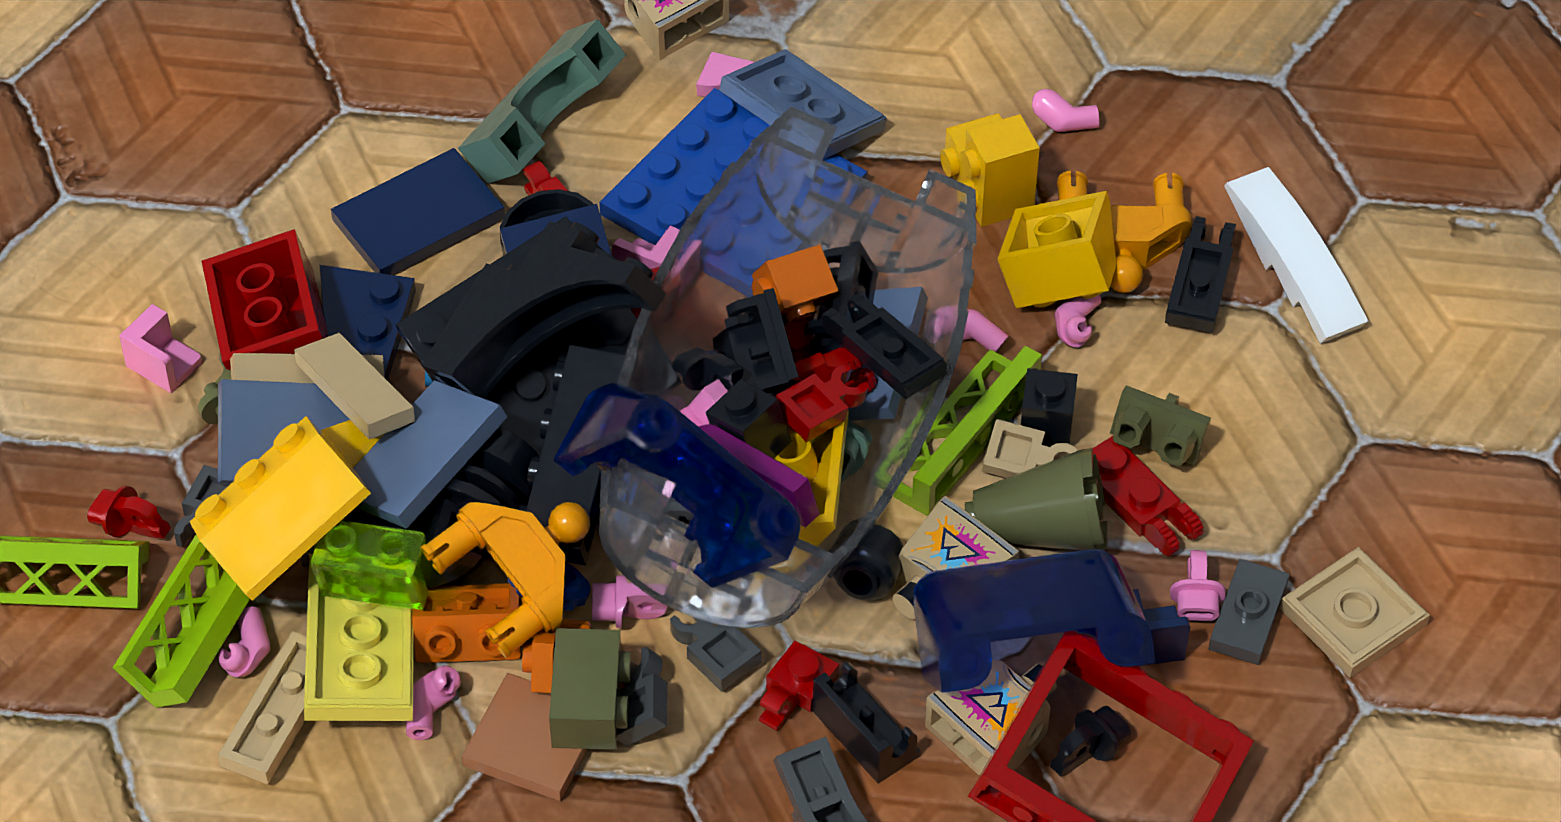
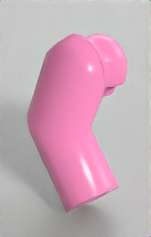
(1061, 115)
(1071, 320)
(983, 331)

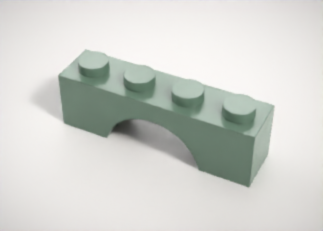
(515, 126)

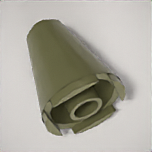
(1047, 505)

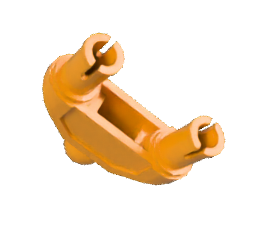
(1140, 232)
(526, 556)

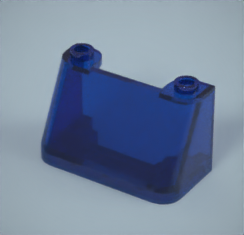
(736, 514)
(1020, 598)

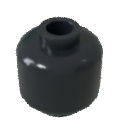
(873, 566)

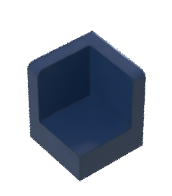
(1168, 632)

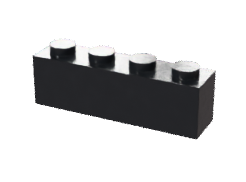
(550, 483)

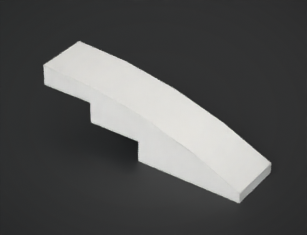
(1297, 253)

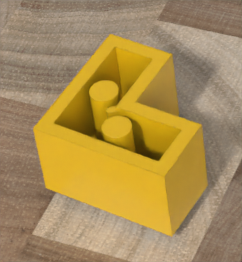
(997, 161)

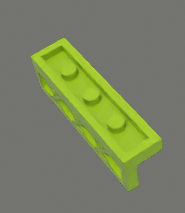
(971, 435)
(74, 553)
(201, 633)

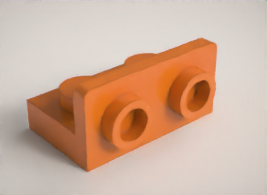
(456, 622)

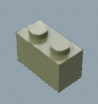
(586, 689)

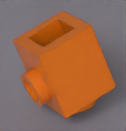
(799, 282)

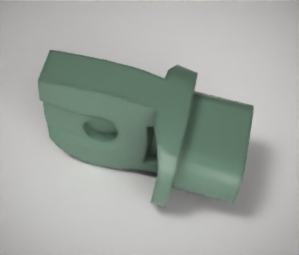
(856, 449)

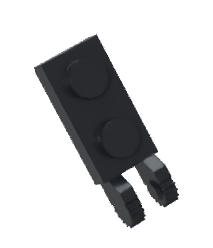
(1200, 278)
(885, 346)

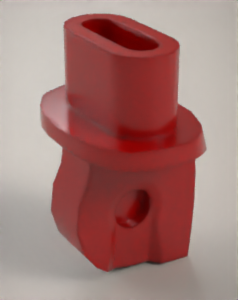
(126, 512)

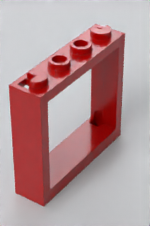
(1023, 801)

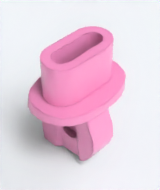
(1196, 595)
(621, 600)

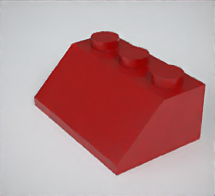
(264, 298)

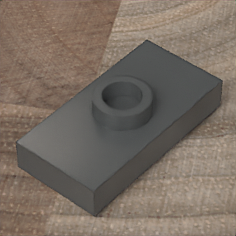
(1248, 611)

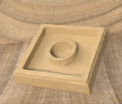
(1354, 612)

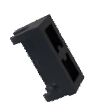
(853, 276)
(761, 343)
(863, 725)

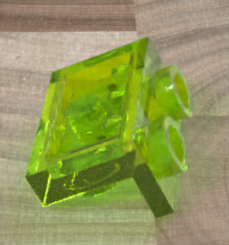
(371, 565)

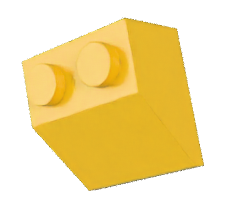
(1059, 250)

